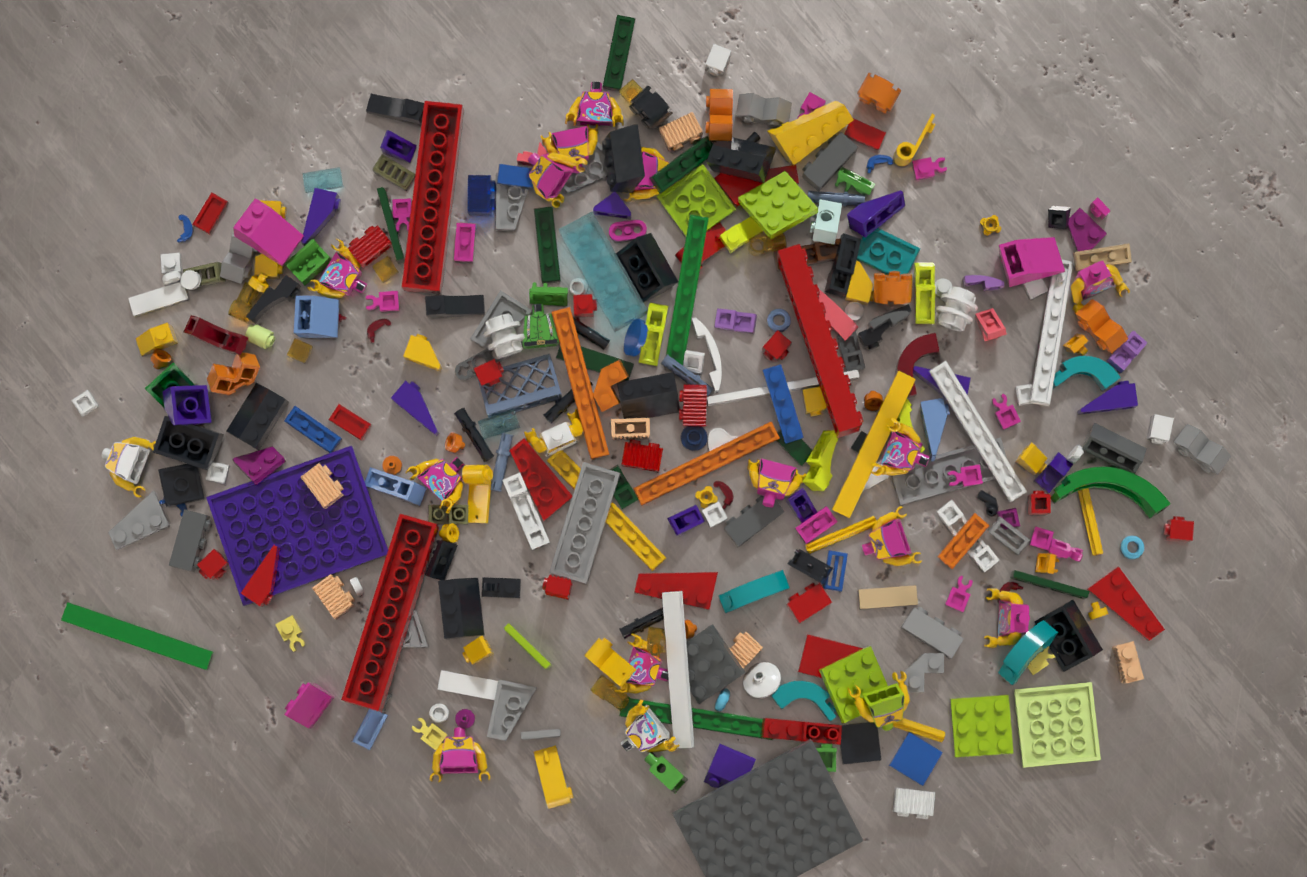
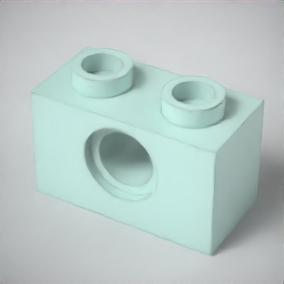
(826, 222)

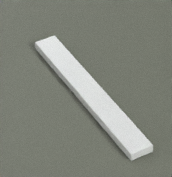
(1051, 336)
(763, 391)
(978, 431)
(678, 669)

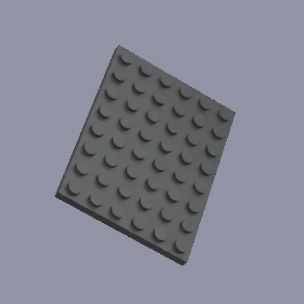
(770, 820)

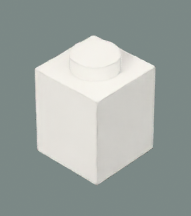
(717, 60)
(1159, 429)

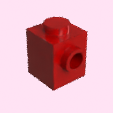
(584, 305)
(776, 347)
(489, 372)
(1039, 503)
(1179, 529)
(213, 565)

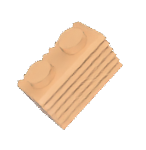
(680, 132)
(630, 428)
(322, 485)
(333, 596)
(745, 648)
(1128, 662)

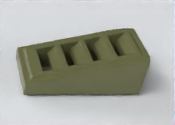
(382, 159)
(214, 272)

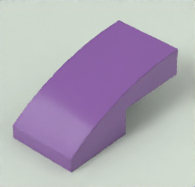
(987, 282)
(735, 321)
(1127, 352)

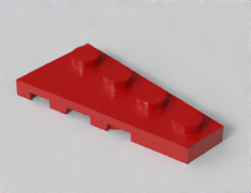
(541, 482)
(696, 587)
(1125, 601)

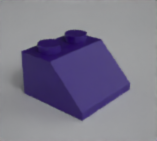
(187, 404)
(727, 766)

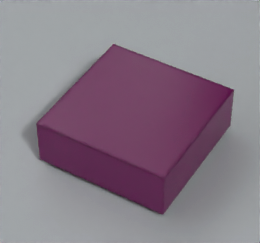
(1010, 516)

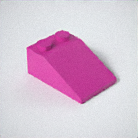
(267, 232)

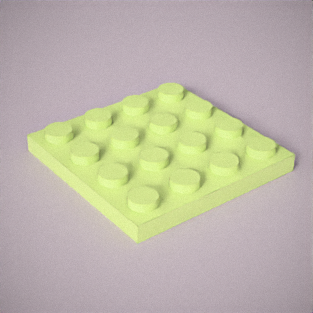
(1057, 724)

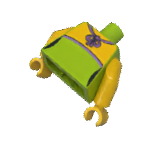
(885, 704)

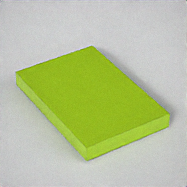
(527, 646)

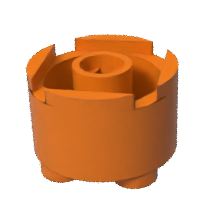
(878, 92)
(892, 288)

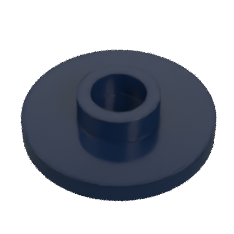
(694, 437)

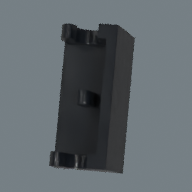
(810, 566)

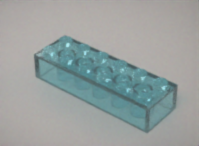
(603, 271)

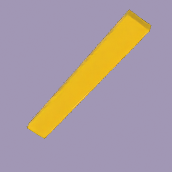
(873, 444)
(616, 518)

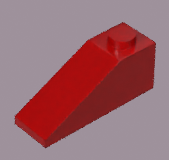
(262, 583)

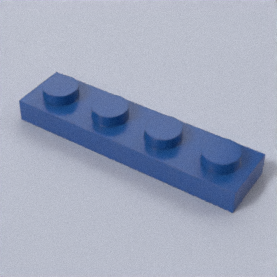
(783, 403)

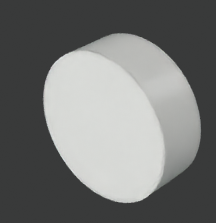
(171, 278)
(190, 280)
(854, 311)
(1075, 454)
(356, 586)
(439, 713)

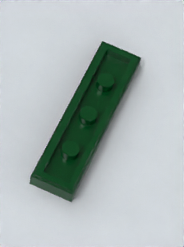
(619, 53)
(682, 165)
(391, 225)
(547, 245)
(596, 361)
(1049, 584)

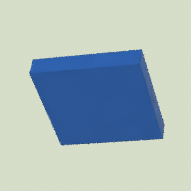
(915, 758)

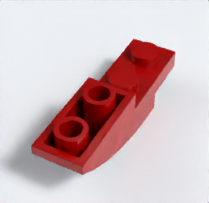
(801, 731)

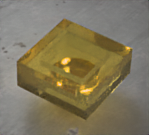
(630, 90)
(385, 269)
(299, 350)

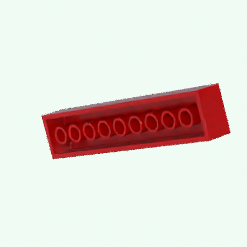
(432, 197)
(818, 340)
(390, 613)

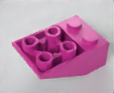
(1030, 260)
(309, 704)

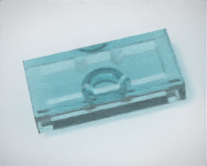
(323, 179)
(498, 424)

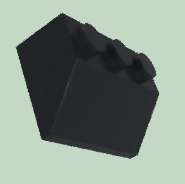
(623, 159)
(741, 159)
(647, 267)
(649, 396)
(257, 416)
(188, 443)
(461, 608)
(1074, 638)

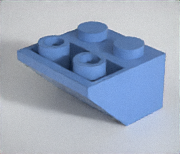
(316, 317)

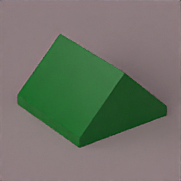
(168, 378)

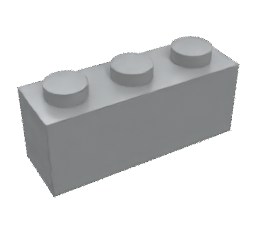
(932, 632)

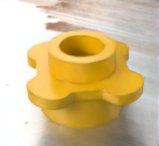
(990, 220)
(701, 496)

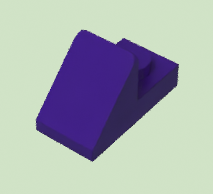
(1053, 472)
(686, 520)

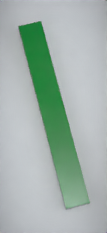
(687, 287)
(137, 636)
(706, 719)

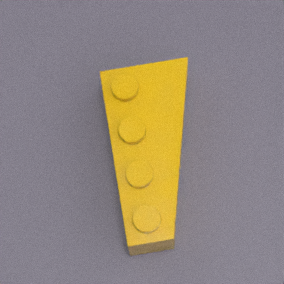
(809, 131)

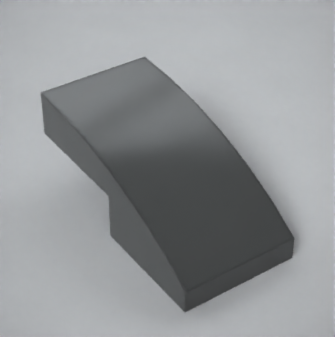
(892, 318)
(851, 353)

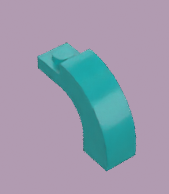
(1093, 367)
(754, 591)
(1026, 650)
(802, 689)

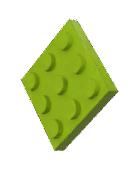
(698, 196)
(778, 205)
(856, 669)
(981, 726)

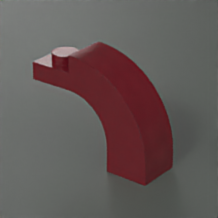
(215, 335)
(918, 348)

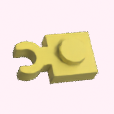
(289, 630)
(1039, 661)
(431, 735)

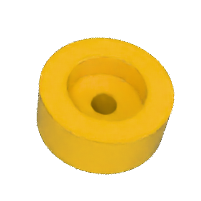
(259, 283)
(449, 533)
(1097, 611)

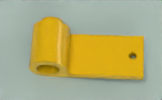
(905, 151)
(479, 482)
(609, 661)
(552, 777)

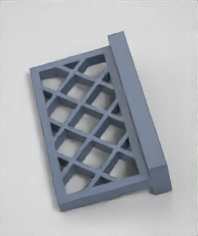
(527, 400)

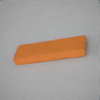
(963, 541)

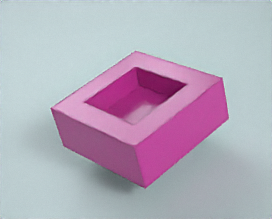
(1099, 209)
(1041, 538)

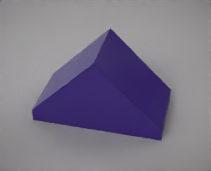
(397, 147)
(612, 207)
(801, 505)

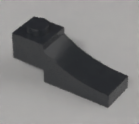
(395, 108)
(843, 265)
(285, 290)
(454, 305)
(871, 339)

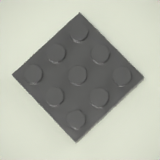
(710, 664)

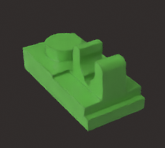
(860, 183)
(548, 295)

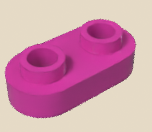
(627, 229)

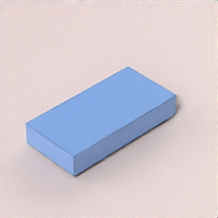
(370, 728)

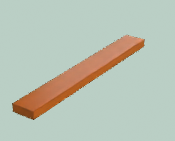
(580, 383)
(706, 463)

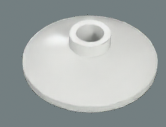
(766, 685)

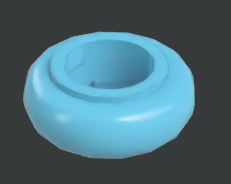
(1140, 545)
(722, 699)

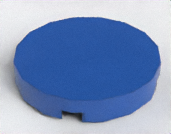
(635, 337)

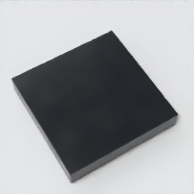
(181, 484)
(860, 743)

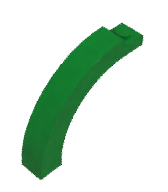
(1118, 480)

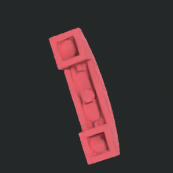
(839, 320)

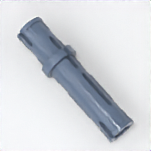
(844, 198)
(668, 362)
(501, 461)

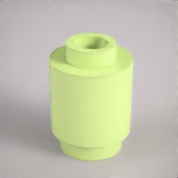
(260, 336)

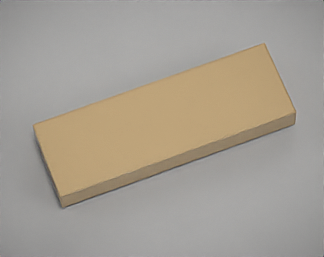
(1110, 255)
(887, 597)

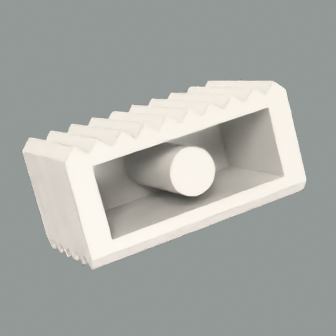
(913, 802)

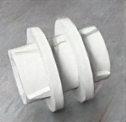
(958, 305)
(503, 335)

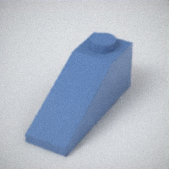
(933, 418)
(395, 486)

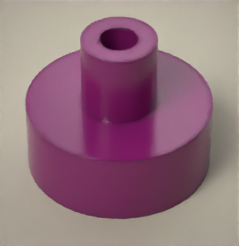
(470, 718)

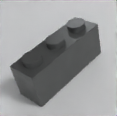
(829, 161)
(1114, 448)
(751, 521)
(190, 540)

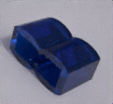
(480, 194)

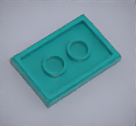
(887, 252)

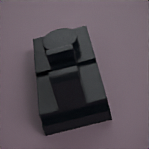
(441, 560)
(501, 587)

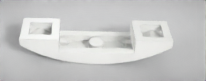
(701, 332)
(526, 511)
(979, 552)

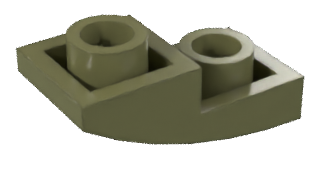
(457, 514)

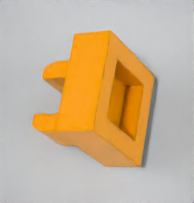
(1076, 344)
(1046, 563)

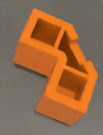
(720, 114)
(1098, 324)
(227, 379)
(604, 391)

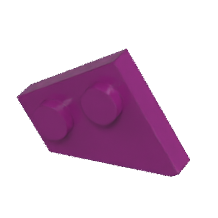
(1084, 231)
(259, 463)

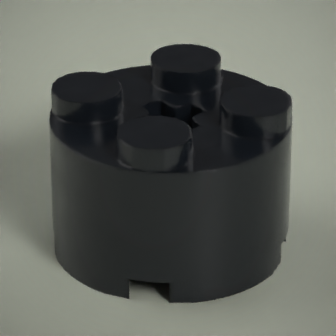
(650, 107)

